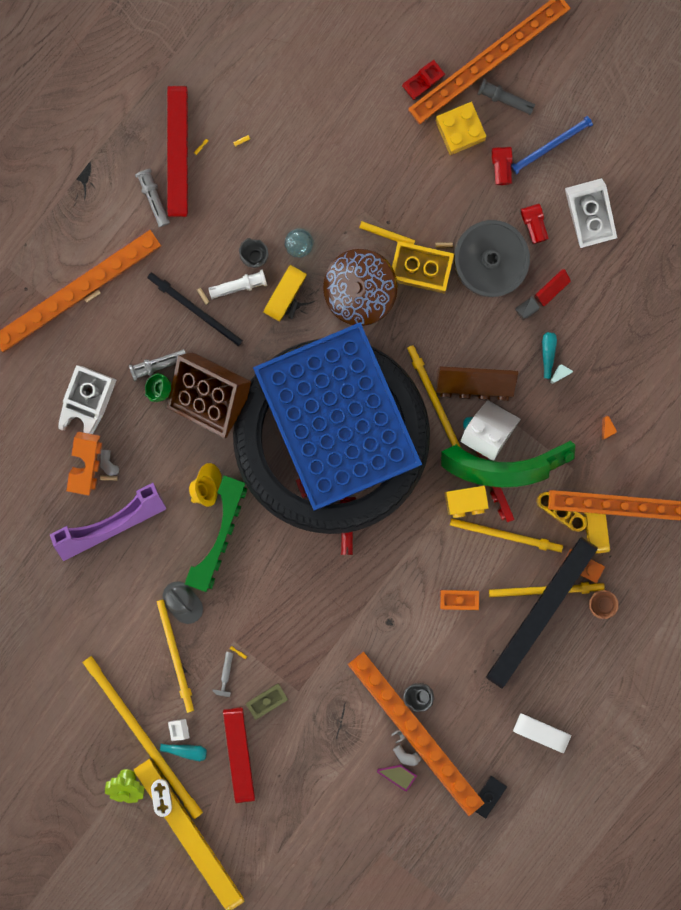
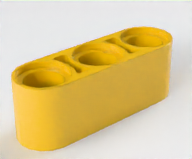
(285, 293)
(567, 519)
(597, 531)

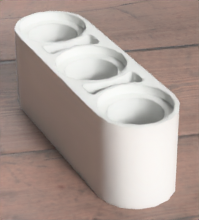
(542, 733)

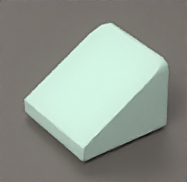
(560, 373)

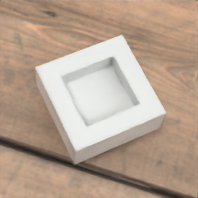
(178, 729)

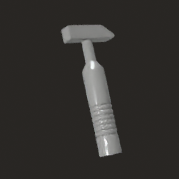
(225, 675)

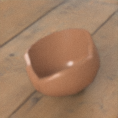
(603, 604)

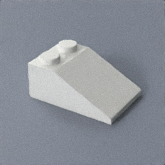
(591, 212)
(489, 430)

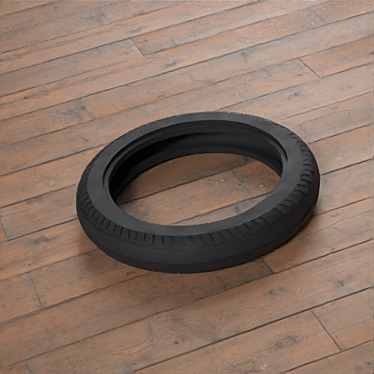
(333, 517)

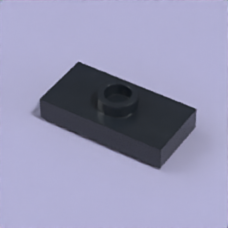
(490, 795)

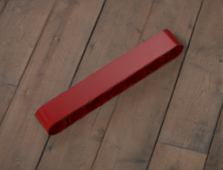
(177, 151)

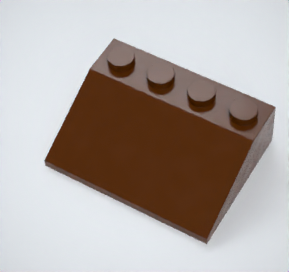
(476, 382)
(207, 393)

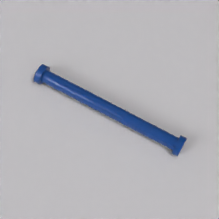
(552, 144)

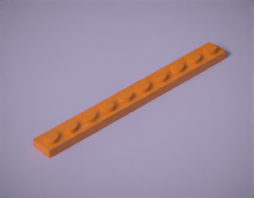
(488, 59)
(78, 290)
(416, 734)

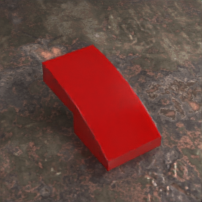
(423, 79)

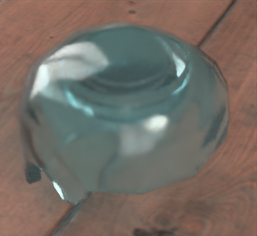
(299, 242)

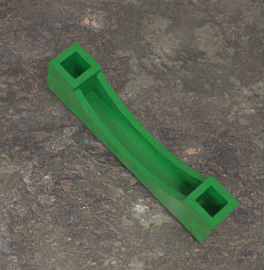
(231, 493)

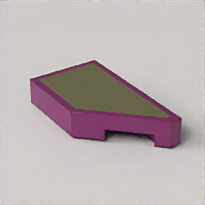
(398, 775)

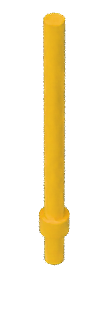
(419, 365)
(543, 544)
(584, 588)
(185, 692)

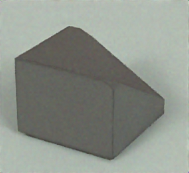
(527, 308)

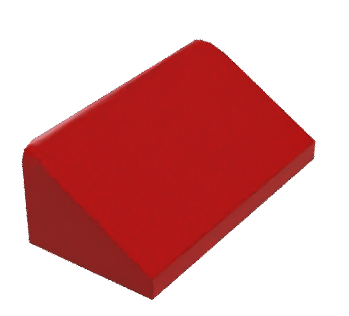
(552, 288)

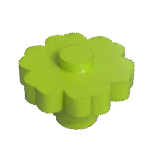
(125, 787)

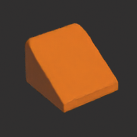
(607, 427)

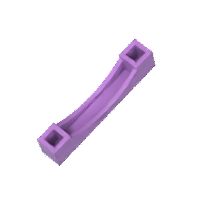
(73, 541)

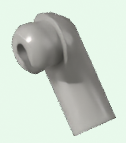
(107, 465)
(408, 759)

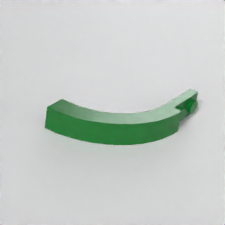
(505, 473)

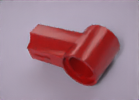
(502, 165)
(533, 218)

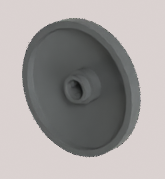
(491, 258)

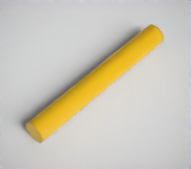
(385, 233)

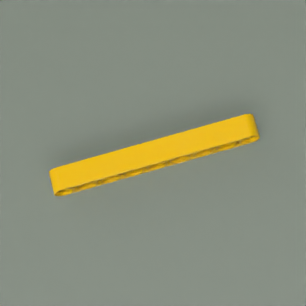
(192, 840)

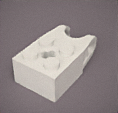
(81, 404)

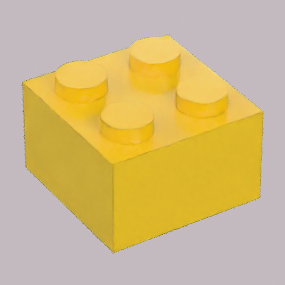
(460, 128)
(466, 500)

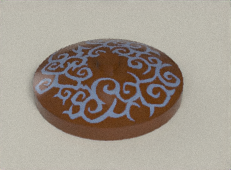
(360, 287)

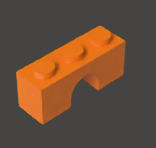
(86, 447)

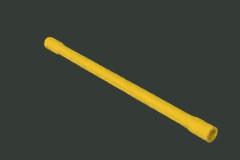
(189, 803)

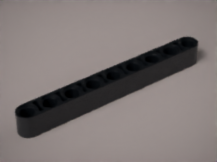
(541, 612)

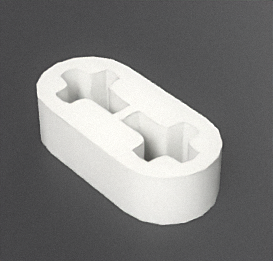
(157, 798)

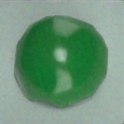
(157, 387)

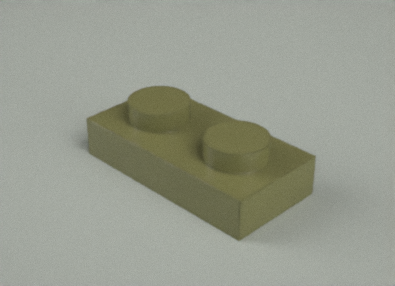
(266, 701)

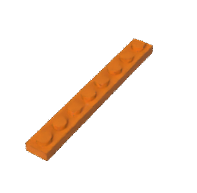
(614, 505)

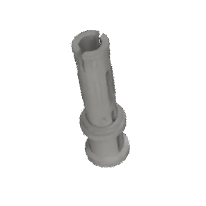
(150, 189)
(148, 367)

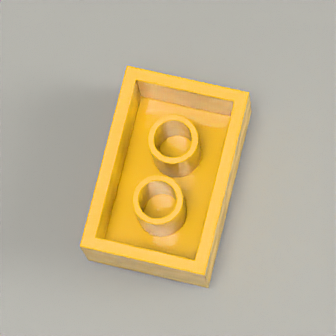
(422, 267)

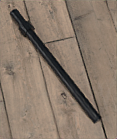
(165, 286)

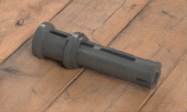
(497, 94)

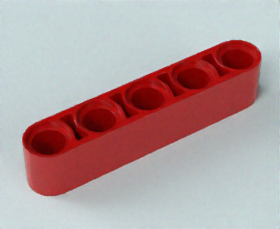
(238, 755)

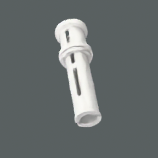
(247, 282)

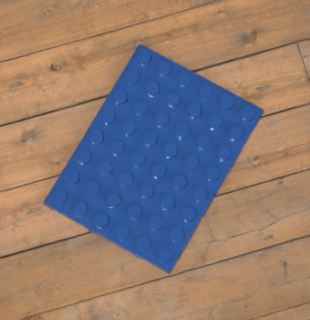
(337, 416)

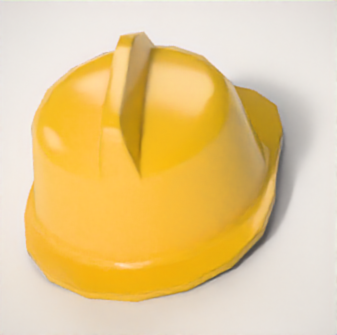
(206, 485)

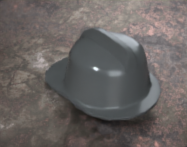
(182, 602)

